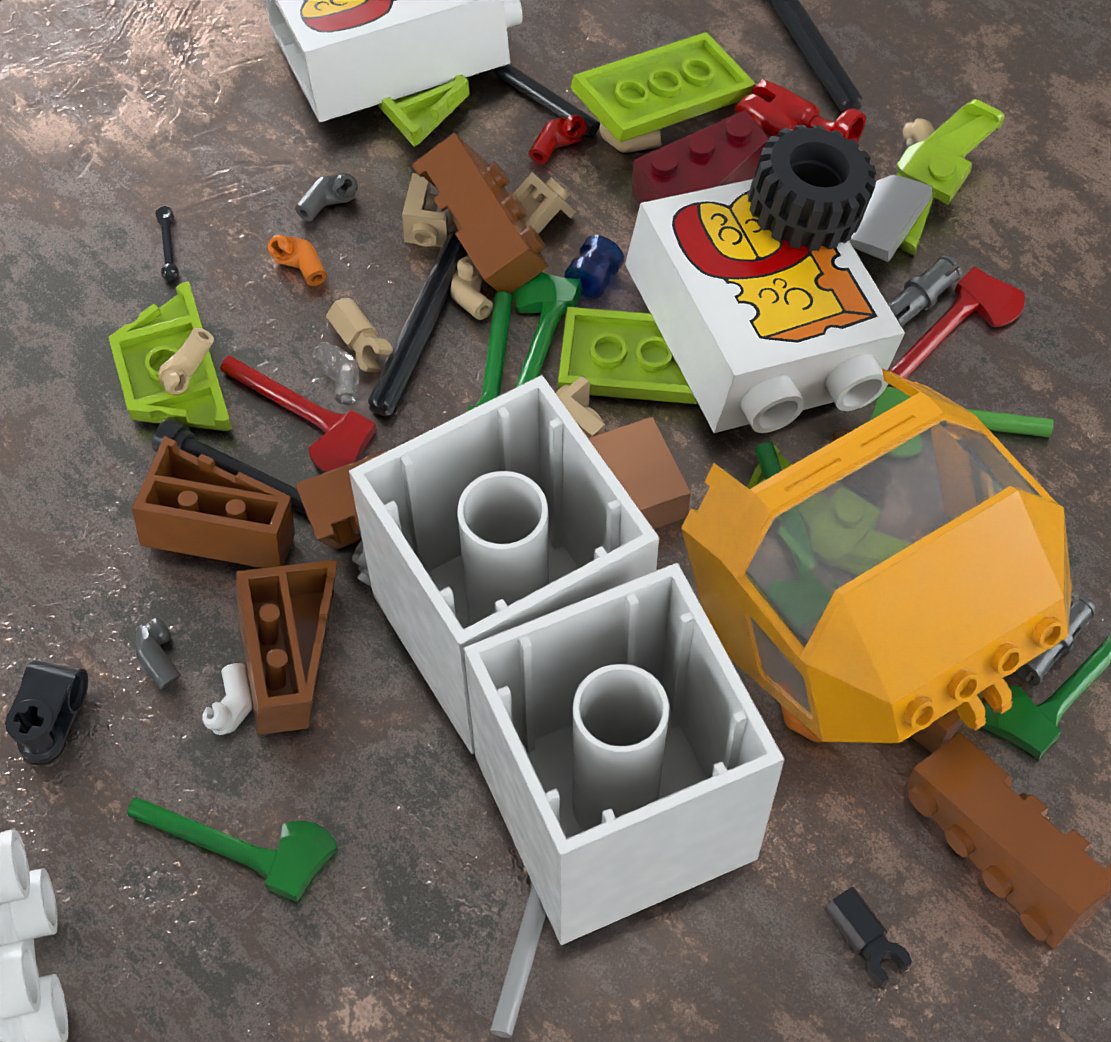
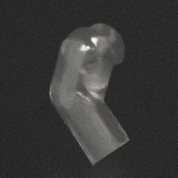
(341, 368)

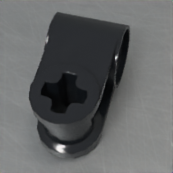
(46, 708)

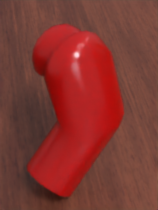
(557, 134)

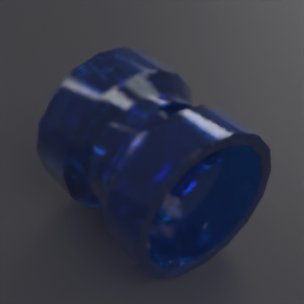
(597, 262)

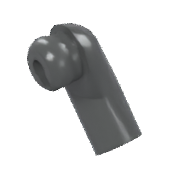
(326, 192)
(151, 655)

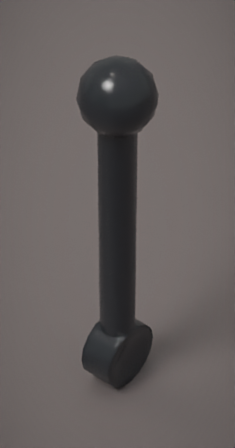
(164, 217)

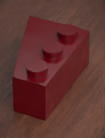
(701, 161)

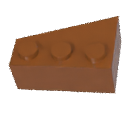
(484, 213)
(210, 512)
(283, 638)

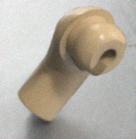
(643, 142)

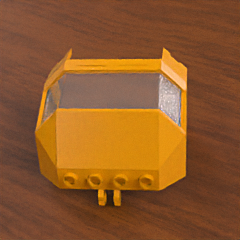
(886, 573)

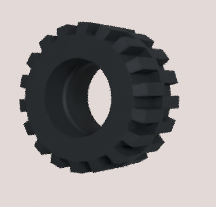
(811, 187)

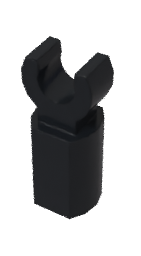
(866, 934)

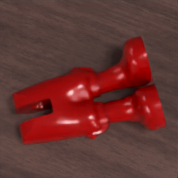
(779, 108)

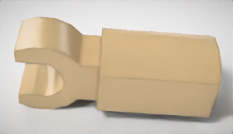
(358, 333)

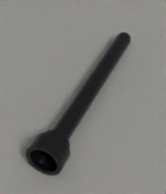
(186, 441)

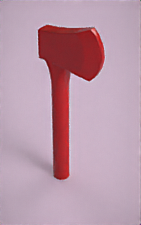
(977, 291)
(344, 433)

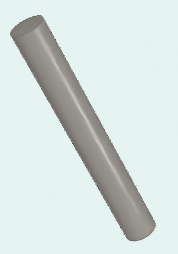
(519, 967)

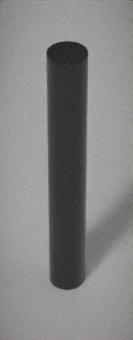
(544, 96)

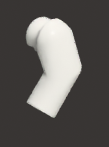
(235, 706)

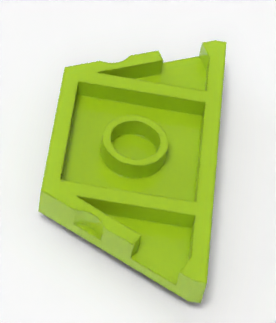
(424, 110)
(146, 345)

